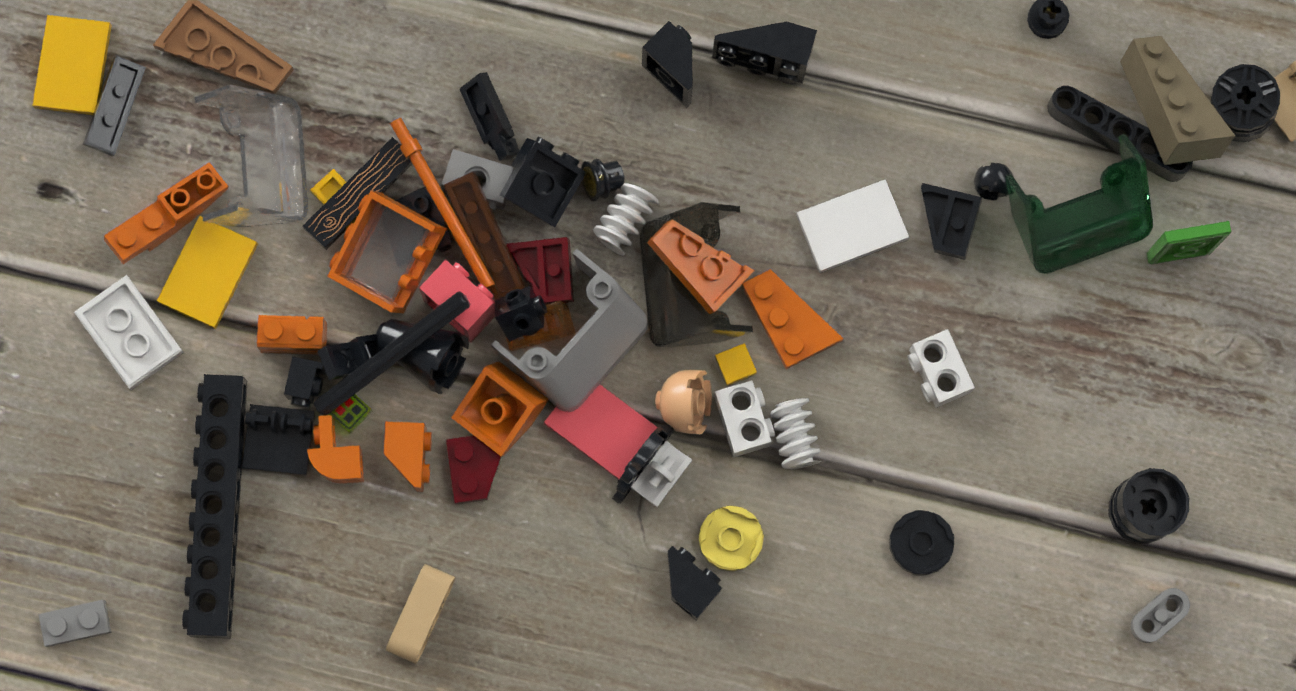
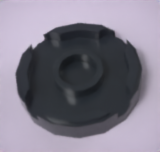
(921, 542)

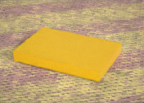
(71, 65)
(207, 272)

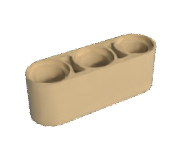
(420, 613)

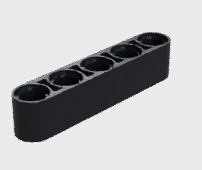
(1103, 131)

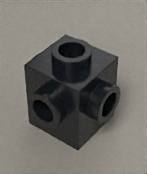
(520, 313)

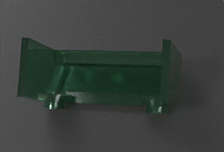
(1090, 223)

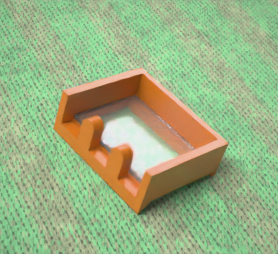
(386, 252)

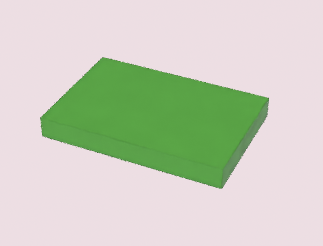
(1188, 242)

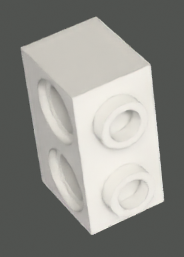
(949, 366)
(735, 420)

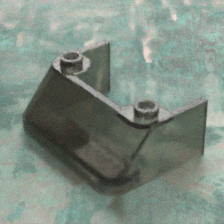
(672, 311)

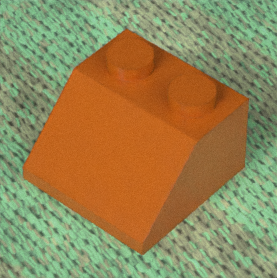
(499, 408)

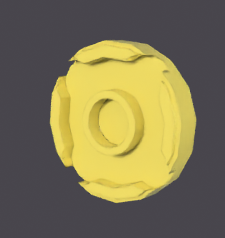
(731, 538)

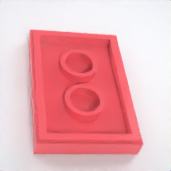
(603, 430)

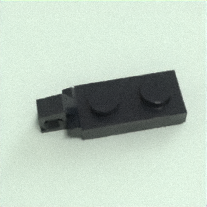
(489, 116)

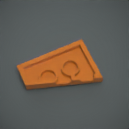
(788, 320)

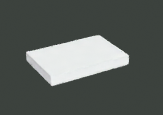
(852, 226)
(128, 332)

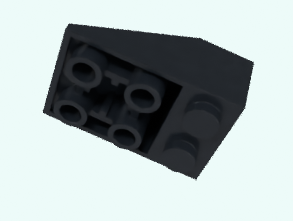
(771, 49)

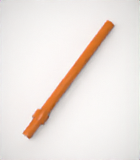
(412, 149)

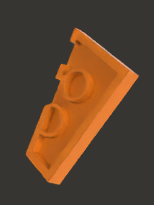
(701, 268)

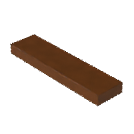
(484, 233)

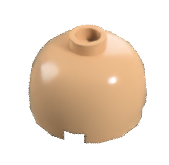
(685, 401)

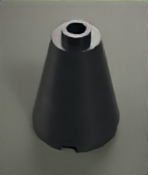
(433, 362)

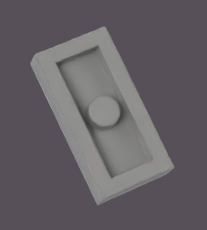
(74, 623)

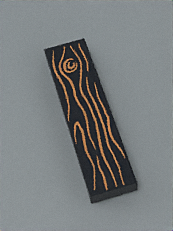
(343, 206)

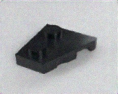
(950, 219)

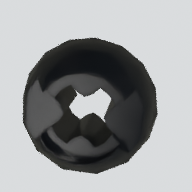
(991, 181)

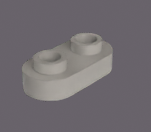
(1159, 616)

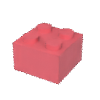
(451, 279)

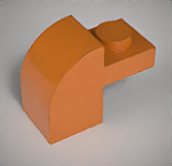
(332, 462)

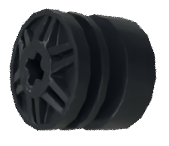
(1252, 119)
(1165, 500)

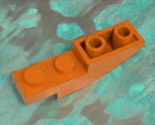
(167, 215)

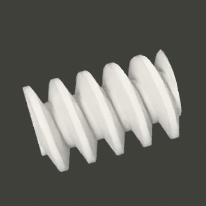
(624, 216)
(794, 434)

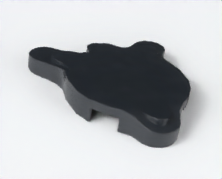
(641, 460)

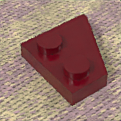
(546, 267)
(471, 468)

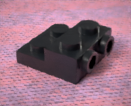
(543, 180)

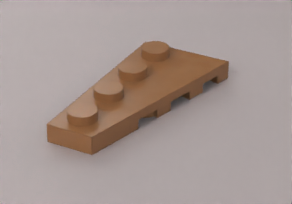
(216, 44)

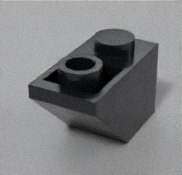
(690, 586)

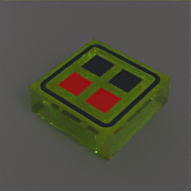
(351, 413)

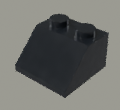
(669, 60)

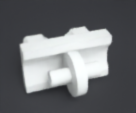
(661, 473)

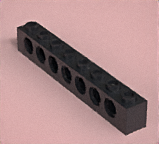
(218, 622)

